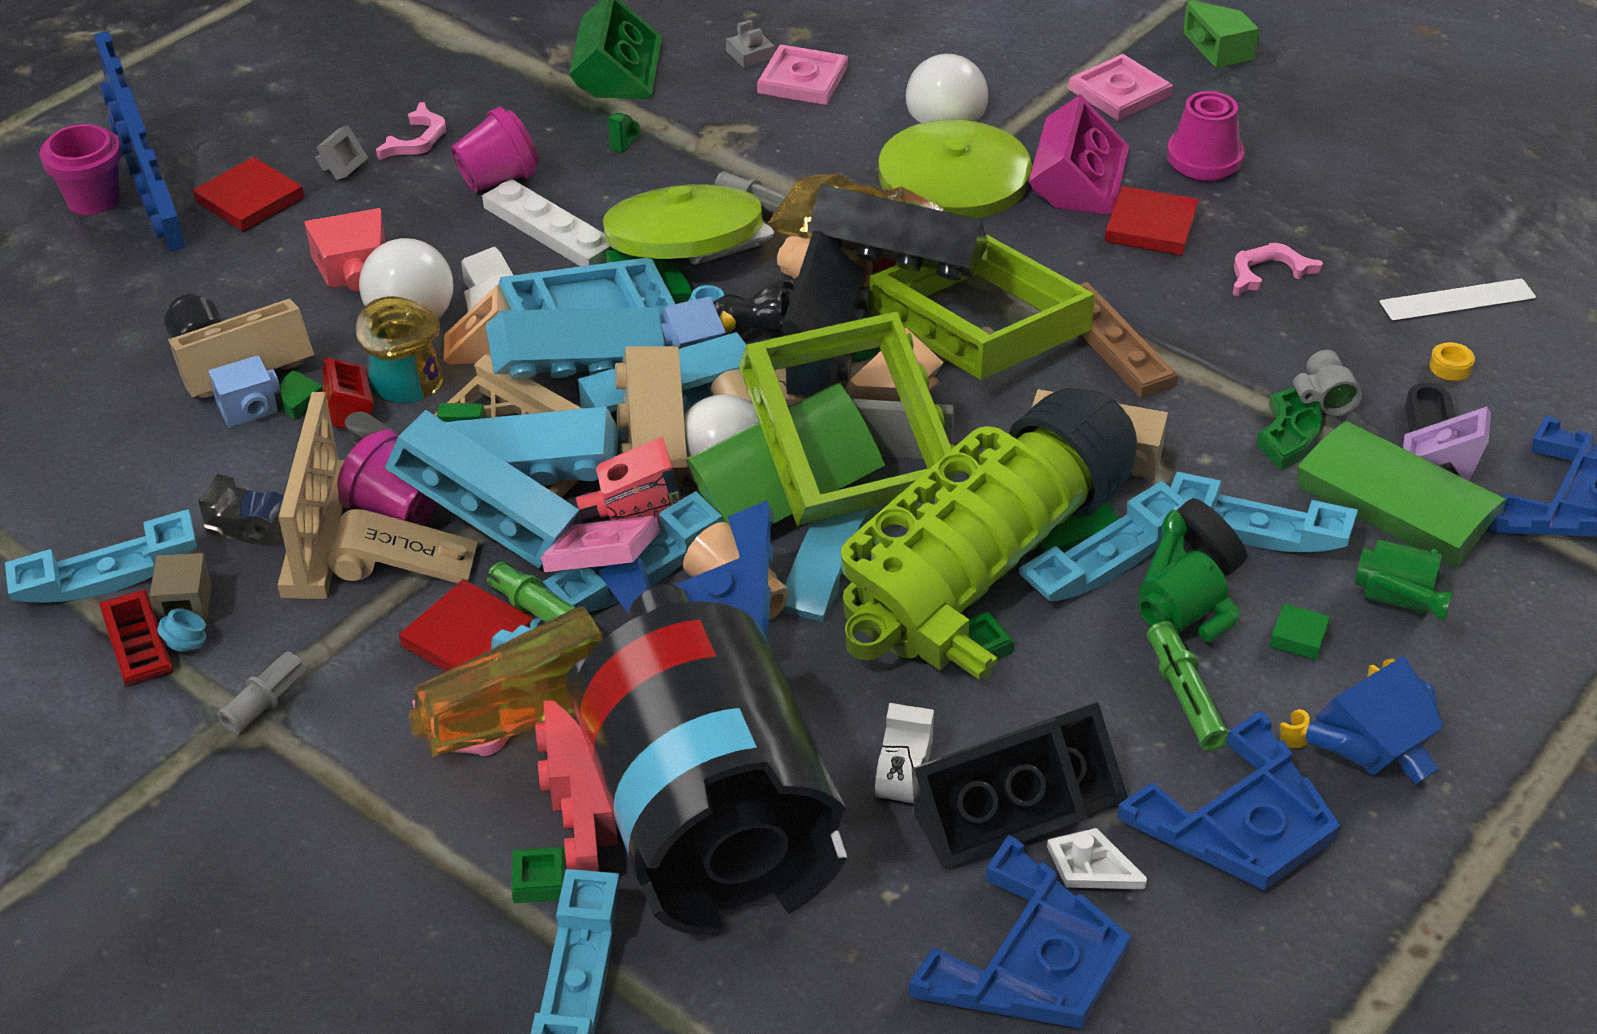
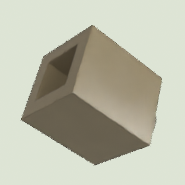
(181, 583)

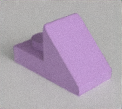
(1454, 441)

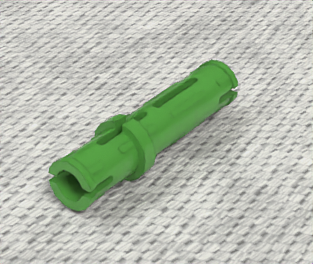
(527, 592)
(1180, 669)

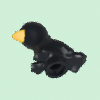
(763, 311)

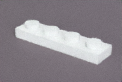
(547, 223)

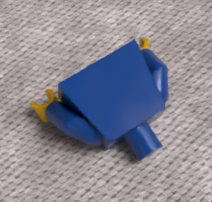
(1376, 722)

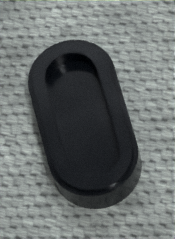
(1427, 406)

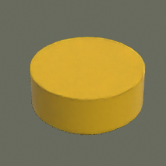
(1452, 361)

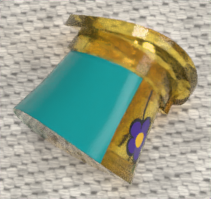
(400, 349)

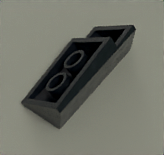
(1017, 785)

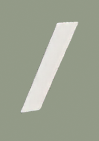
(1457, 299)

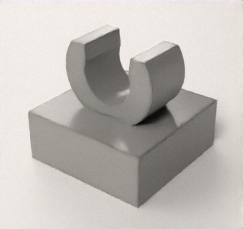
(749, 45)
(340, 153)

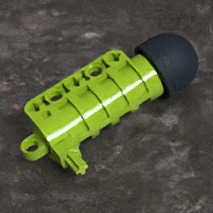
(1052, 464)

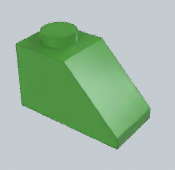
(1220, 33)

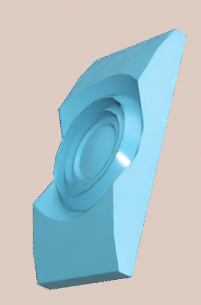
(604, 285)

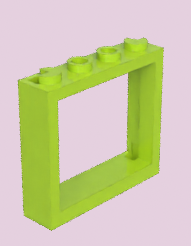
(1063, 315)
(791, 463)

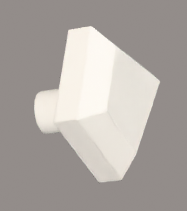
(1092, 861)

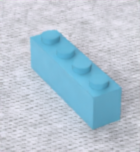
(568, 339)
(698, 367)
(548, 443)
(480, 487)

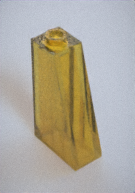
(503, 687)

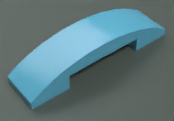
(1270, 526)
(1107, 552)
(665, 554)
(817, 567)
(100, 571)
(579, 954)

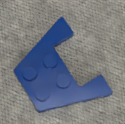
(1575, 503)
(736, 583)
(1255, 827)
(1049, 963)

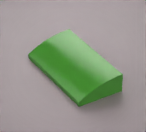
(742, 471)
(1399, 492)

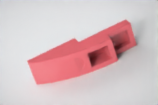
(574, 787)

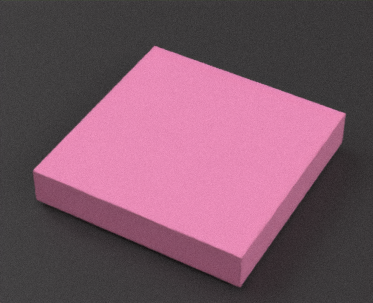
(802, 74)
(1120, 87)
(601, 544)

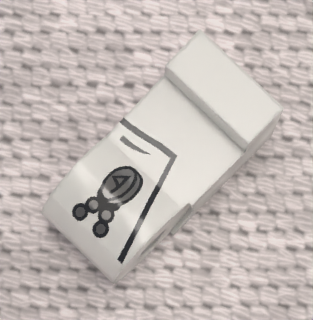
(904, 746)

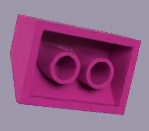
(1079, 160)

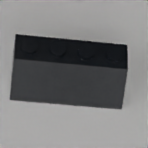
(900, 232)
(825, 294)

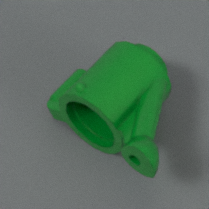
(1403, 578)
(1185, 586)

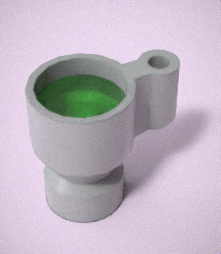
(1328, 384)

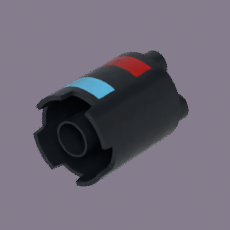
(706, 761)

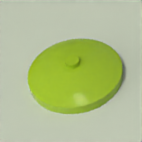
(958, 166)
(683, 221)

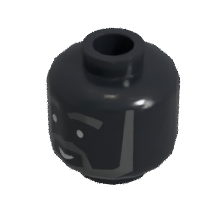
(190, 314)

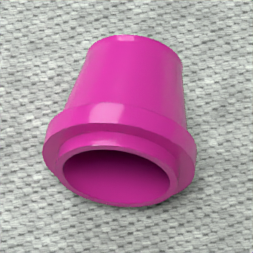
(1207, 138)
(495, 152)
(84, 167)
(370, 487)

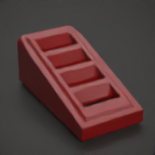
(345, 389)
(127, 609)

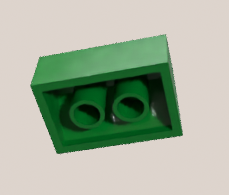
(615, 53)

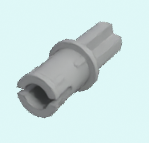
(769, 199)
(261, 693)

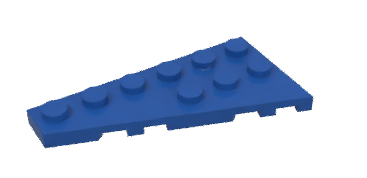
(138, 156)

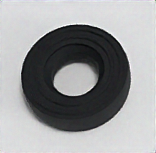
(1212, 536)

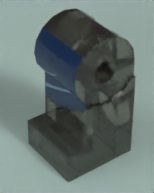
(241, 512)

